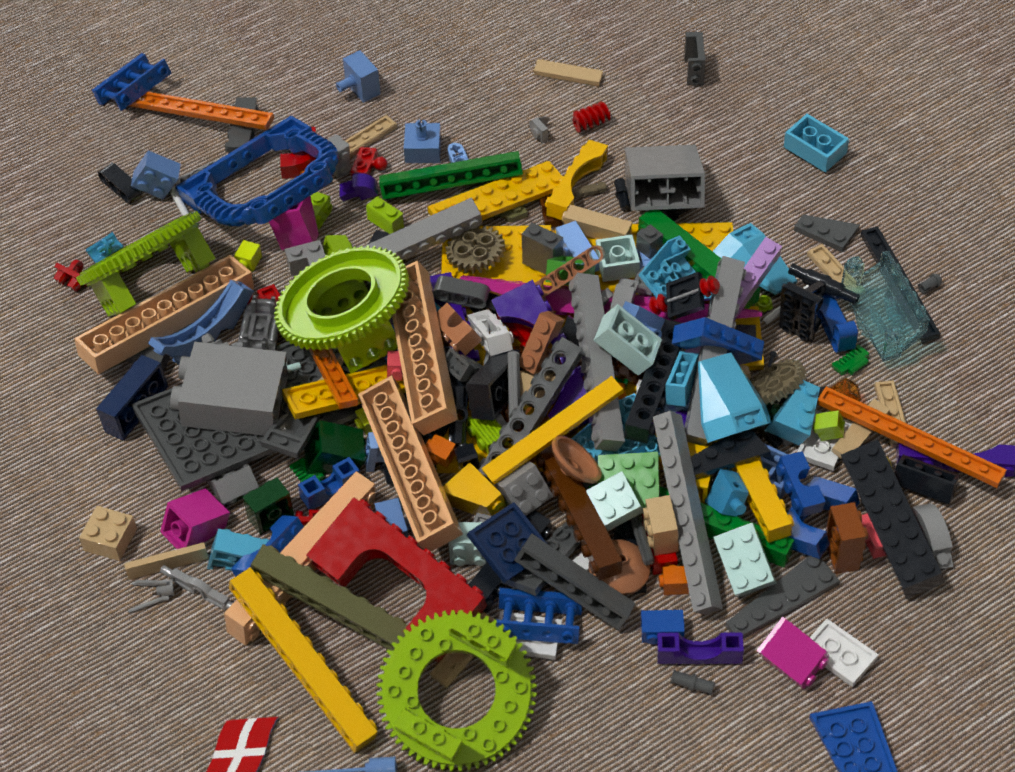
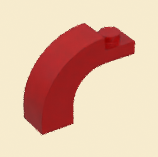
(294, 163)

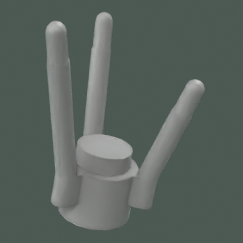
(163, 588)

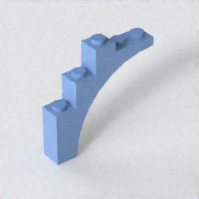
(220, 315)

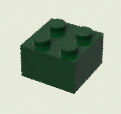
(267, 505)

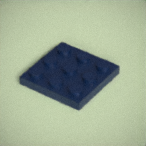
(501, 540)

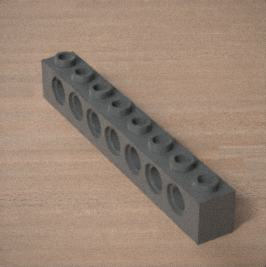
(531, 422)

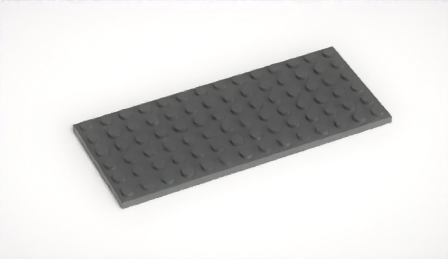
(202, 454)

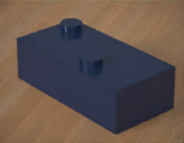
(140, 382)

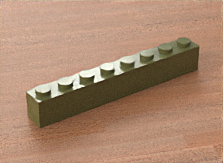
(328, 597)

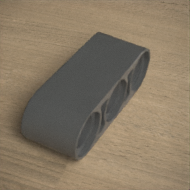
(461, 292)

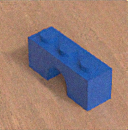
(316, 492)
(804, 499)

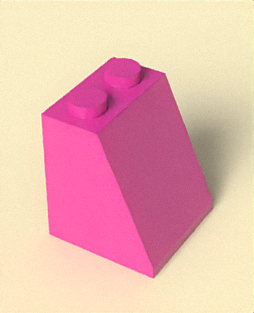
(296, 225)
(193, 519)
(793, 653)

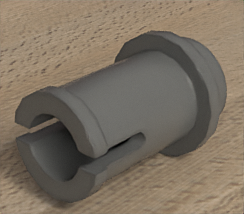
(933, 281)

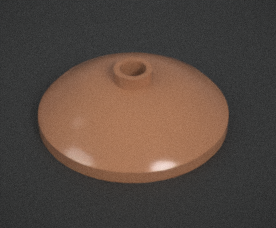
(575, 460)
(634, 572)

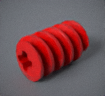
(589, 115)

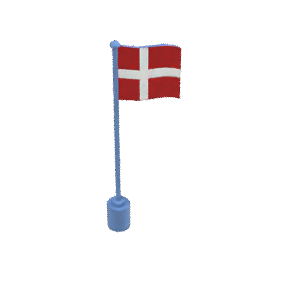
(245, 742)

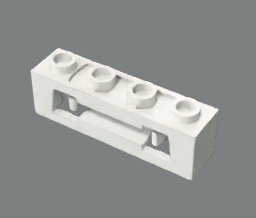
(499, 339)

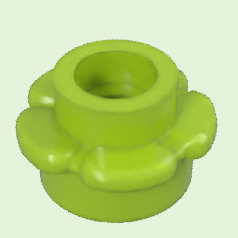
(764, 303)

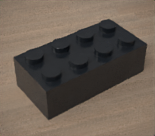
(489, 388)

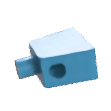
(728, 494)

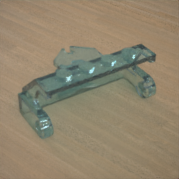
(886, 306)

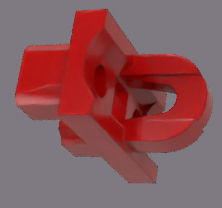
(71, 272)

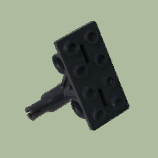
(801, 305)

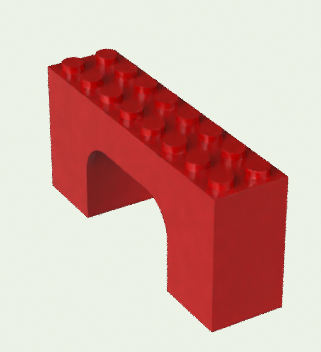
(365, 535)

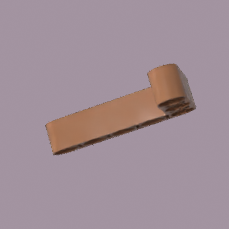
(570, 267)

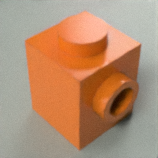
(441, 450)
(673, 580)

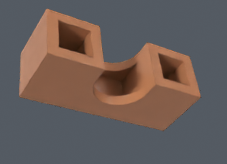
(456, 330)
(544, 331)

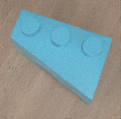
(796, 414)
(231, 547)

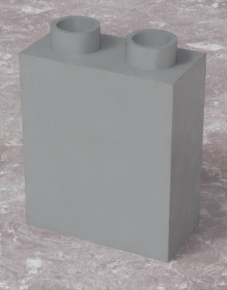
(664, 177)
(230, 388)

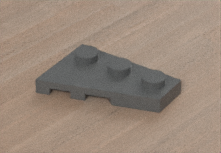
(827, 231)

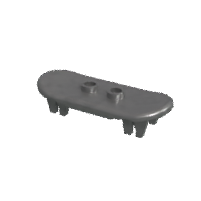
(259, 325)

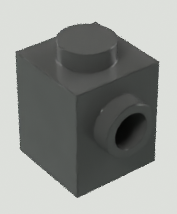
(649, 241)

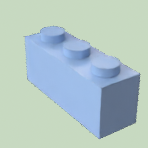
(574, 241)

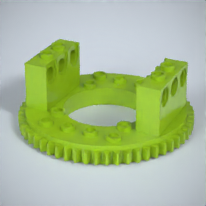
(180, 234)
(331, 288)
(456, 745)

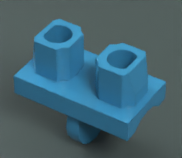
(104, 248)

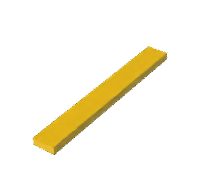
(556, 426)

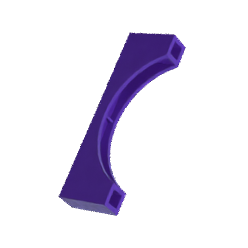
(523, 307)

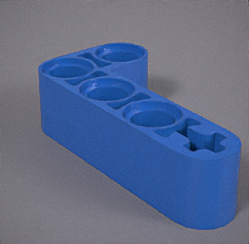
(839, 332)

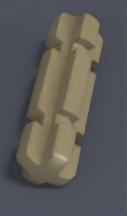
(589, 190)

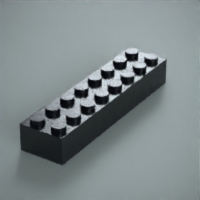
(892, 519)

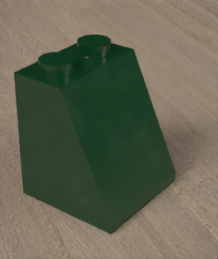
(332, 444)

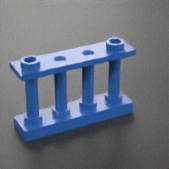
(131, 81)
(543, 602)

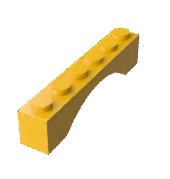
(590, 159)

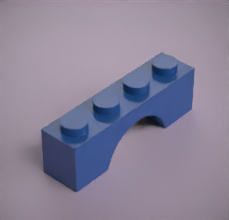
(282, 534)

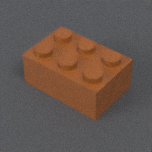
(845, 537)

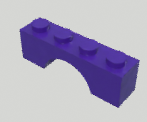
(723, 649)

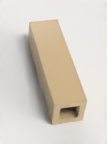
(597, 224)

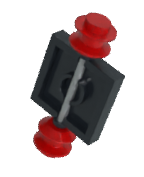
(684, 296)

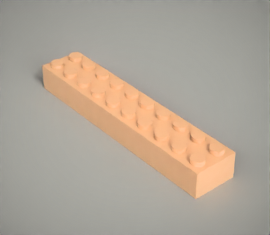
(158, 315)
(423, 355)
(410, 465)
(236, 618)

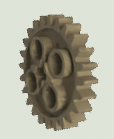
(475, 249)
(779, 380)

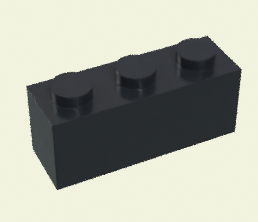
(926, 479)

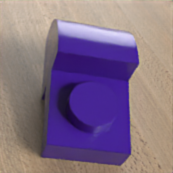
(360, 185)

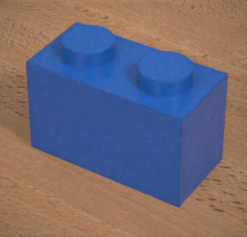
(660, 622)

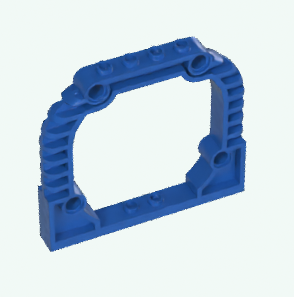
(291, 134)

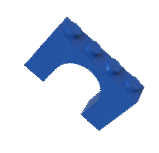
(712, 333)
(811, 539)

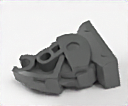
(461, 365)

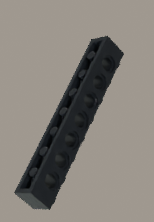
(652, 389)

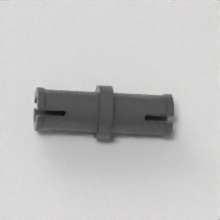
(692, 682)

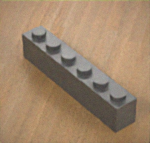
(575, 581)

